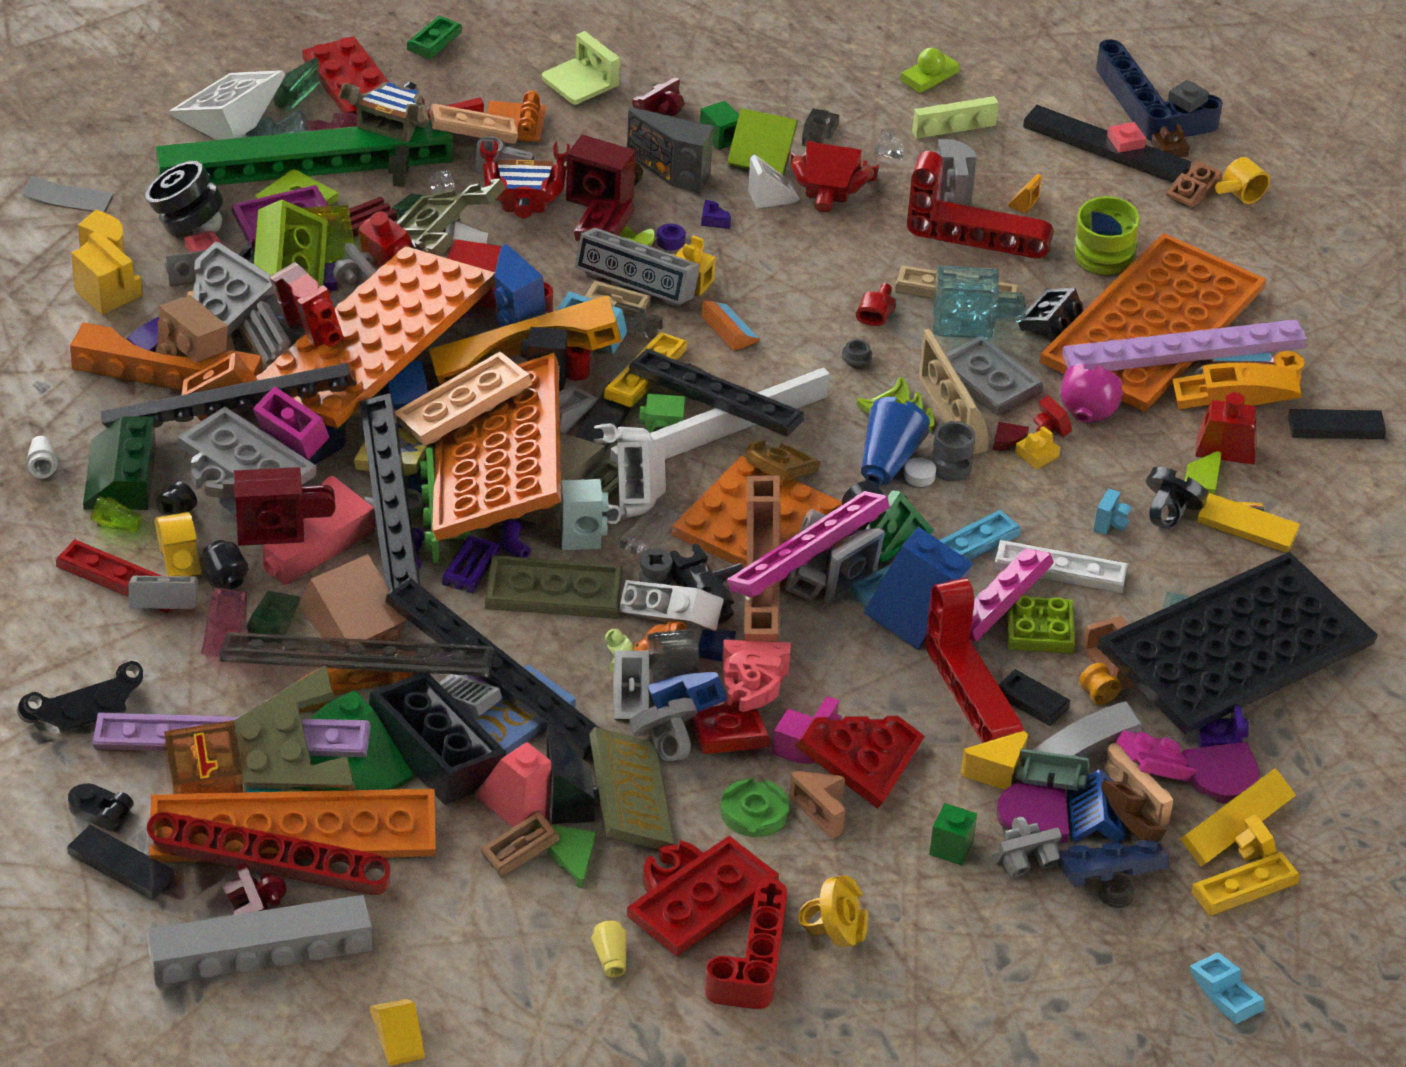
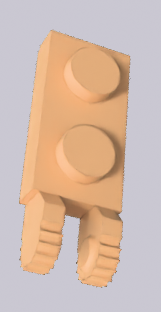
(1123, 769)

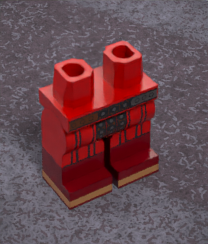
(306, 305)

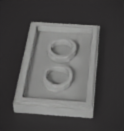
(993, 375)

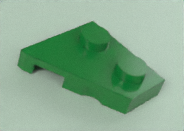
(898, 524)

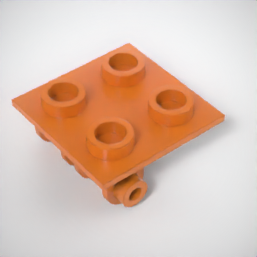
(528, 115)

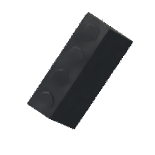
(436, 736)

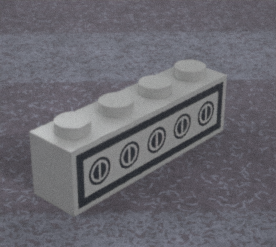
(637, 266)

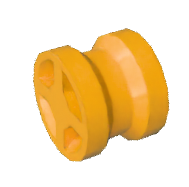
(1291, 361)
(1099, 683)

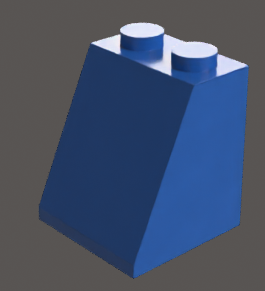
(905, 591)

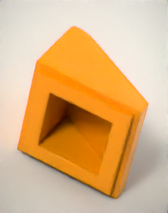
(1027, 195)

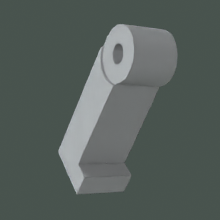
(811, 572)

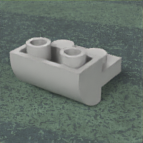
(957, 171)

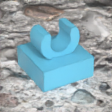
(1110, 513)

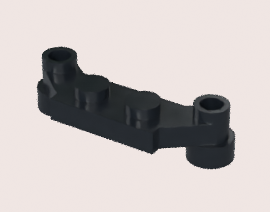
(83, 705)

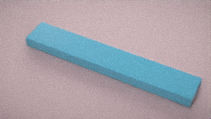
(969, 542)

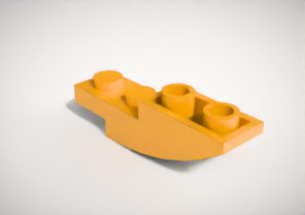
(1254, 381)

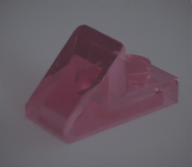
(225, 615)

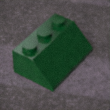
(122, 463)

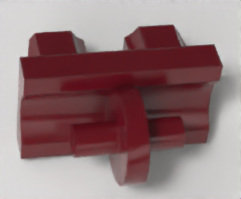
(663, 99)
(260, 893)

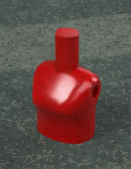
(876, 306)

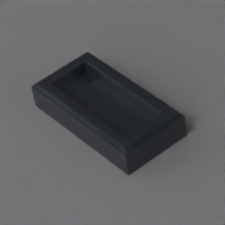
(1034, 697)

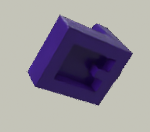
(1224, 730)

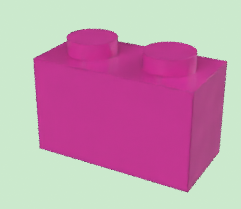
(291, 423)

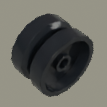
(184, 197)

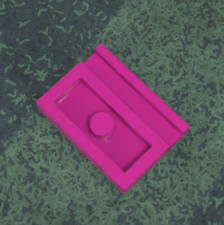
(1156, 755)

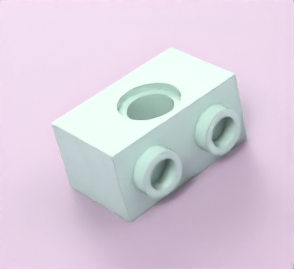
(582, 514)

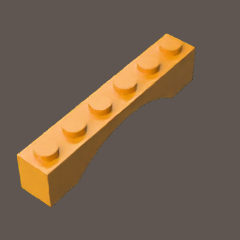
(588, 326)

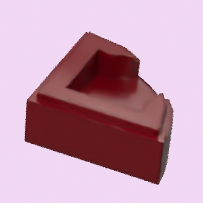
(1009, 435)

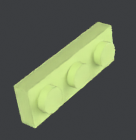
(955, 117)

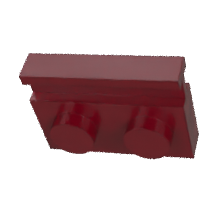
(605, 215)

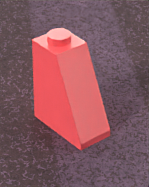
(519, 786)

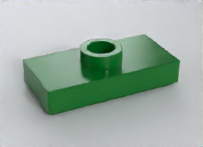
(434, 37)

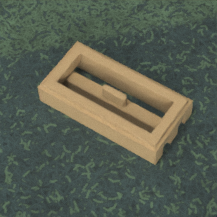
(618, 294)

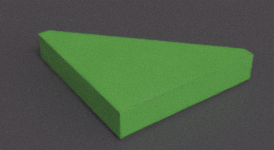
(573, 851)

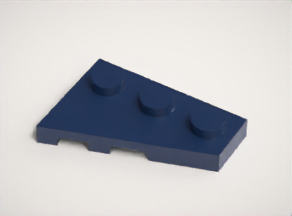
(1086, 862)

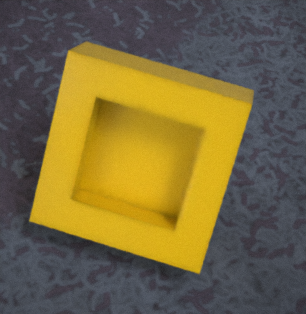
(1038, 448)
(1255, 840)

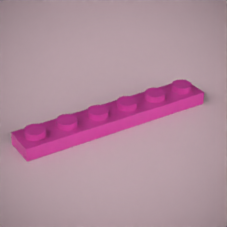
(808, 543)

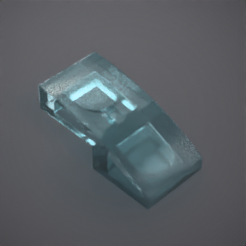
(293, 123)

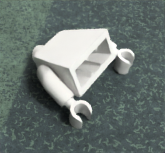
(639, 470)

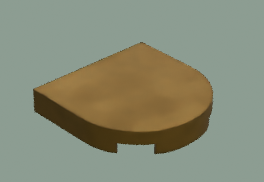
(780, 461)

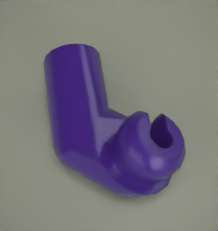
(509, 539)

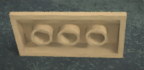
(949, 391)

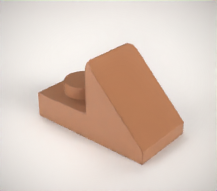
(820, 799)

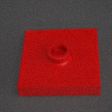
(729, 729)

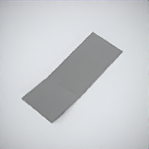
(66, 195)

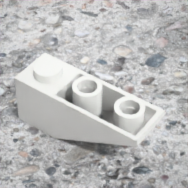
(671, 603)

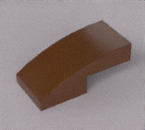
(1128, 807)

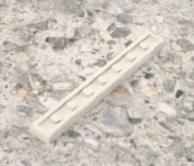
(718, 423)

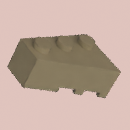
(577, 460)

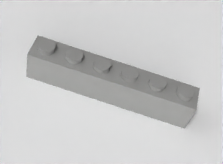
(259, 939)

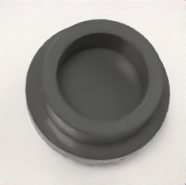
(857, 353)

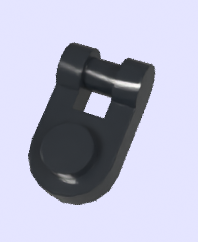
(98, 805)

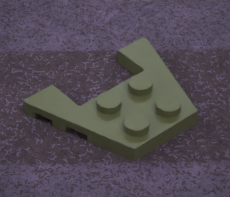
(438, 210)
(275, 743)

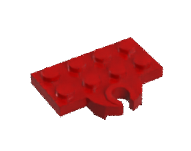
(696, 892)

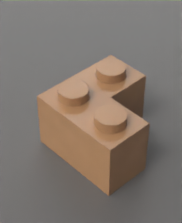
(190, 330)

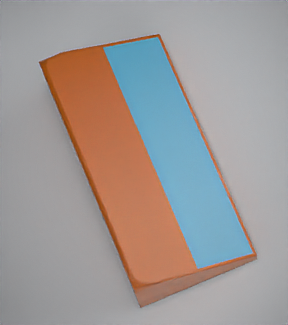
(728, 325)

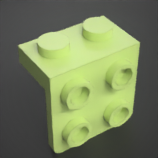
(588, 74)

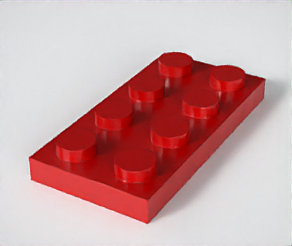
(345, 63)

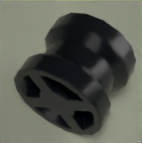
(176, 500)

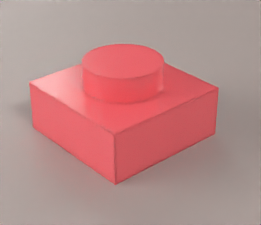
(1126, 137)

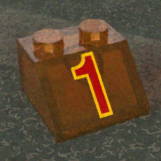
(203, 759)

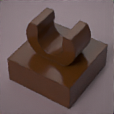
(1171, 142)

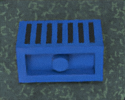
(1092, 812)

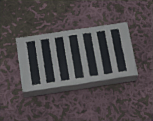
(471, 694)

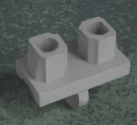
(354, 267)
(1027, 841)

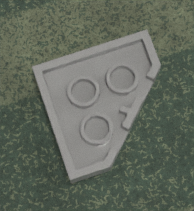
(229, 285)

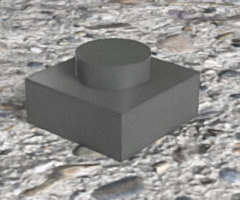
(1188, 96)

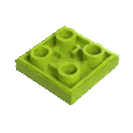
(1041, 625)

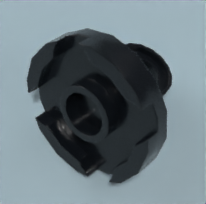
(1175, 494)

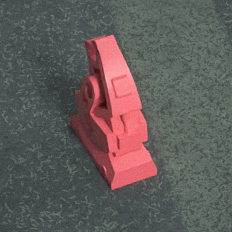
(754, 671)

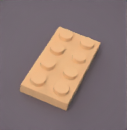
(463, 398)

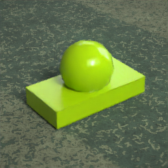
(930, 70)

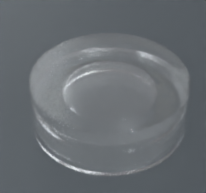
(441, 181)

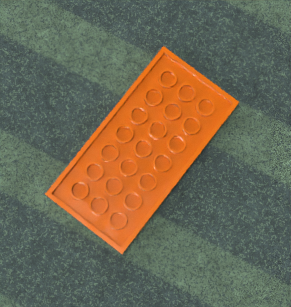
(1160, 293)
(386, 326)
(501, 459)

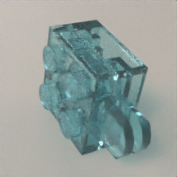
(970, 302)

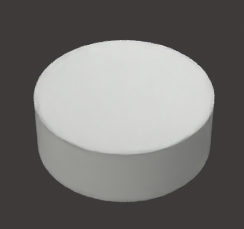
(919, 472)

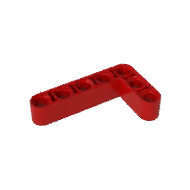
(967, 224)
(962, 666)

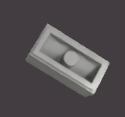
(163, 592)

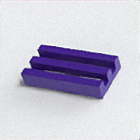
(461, 580)

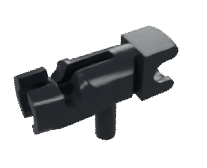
(696, 573)

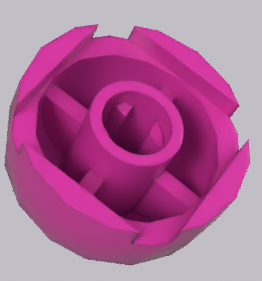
(1090, 393)

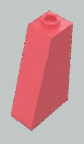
(322, 536)

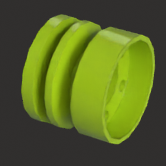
(1106, 253)

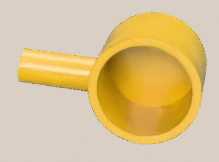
(1244, 180)

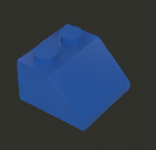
(518, 288)

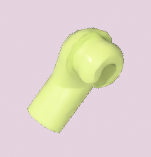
(617, 642)

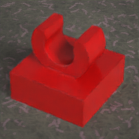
(1052, 417)

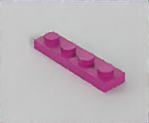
(1007, 589)

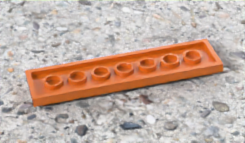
(362, 820)

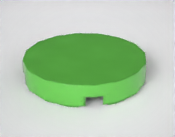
(754, 807)

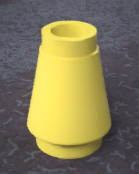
(610, 944)

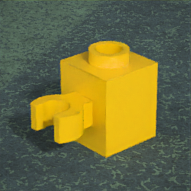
(707, 263)

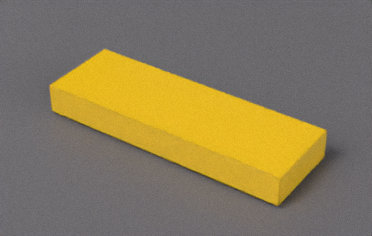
(1248, 523)
(1245, 883)

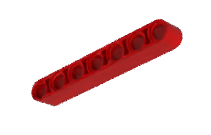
(255, 841)

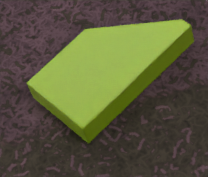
(1205, 471)

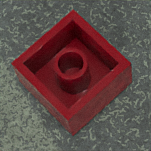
(599, 171)

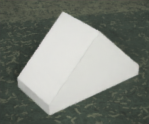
(769, 186)
(630, 683)

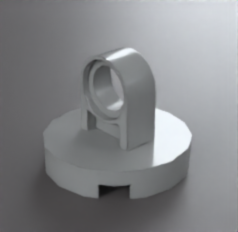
(665, 724)

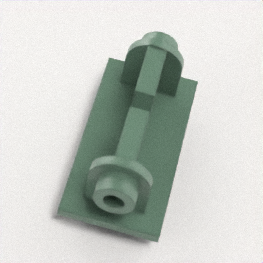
(1066, 770)

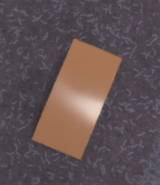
(1195, 185)

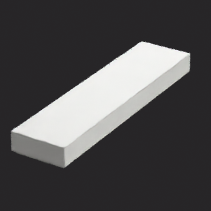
(1070, 567)

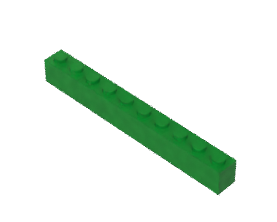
(308, 152)

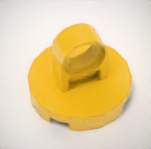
(840, 912)

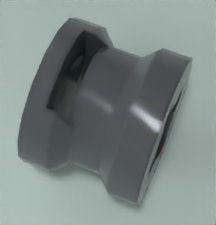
(655, 566)

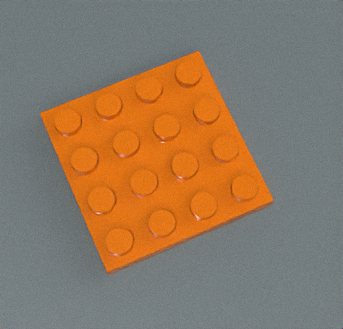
(720, 515)

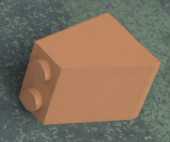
(351, 603)

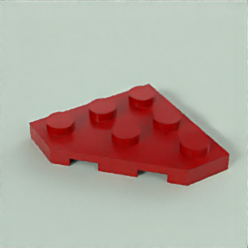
(862, 751)

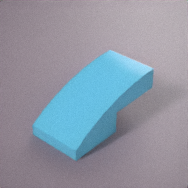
(1224, 987)

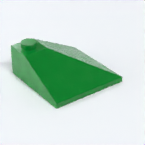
(383, 765)

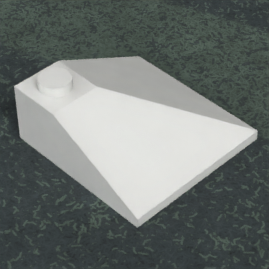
(230, 104)

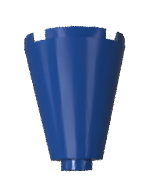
(891, 438)

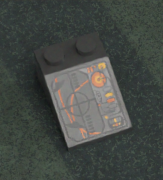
(671, 148)

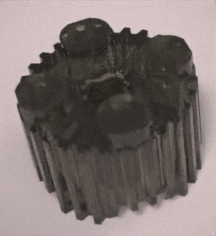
(672, 654)

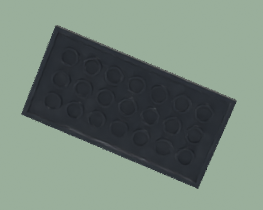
(1236, 642)

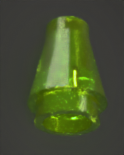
(114, 515)

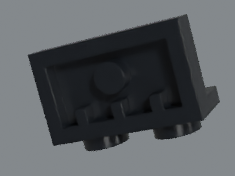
(1052, 312)

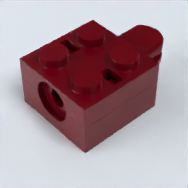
(275, 503)

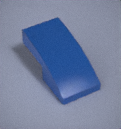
(702, 687)

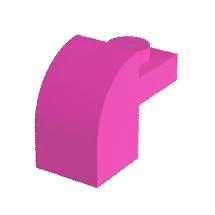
(792, 727)

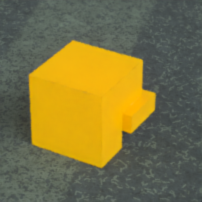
(104, 274)

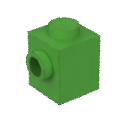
(661, 411)

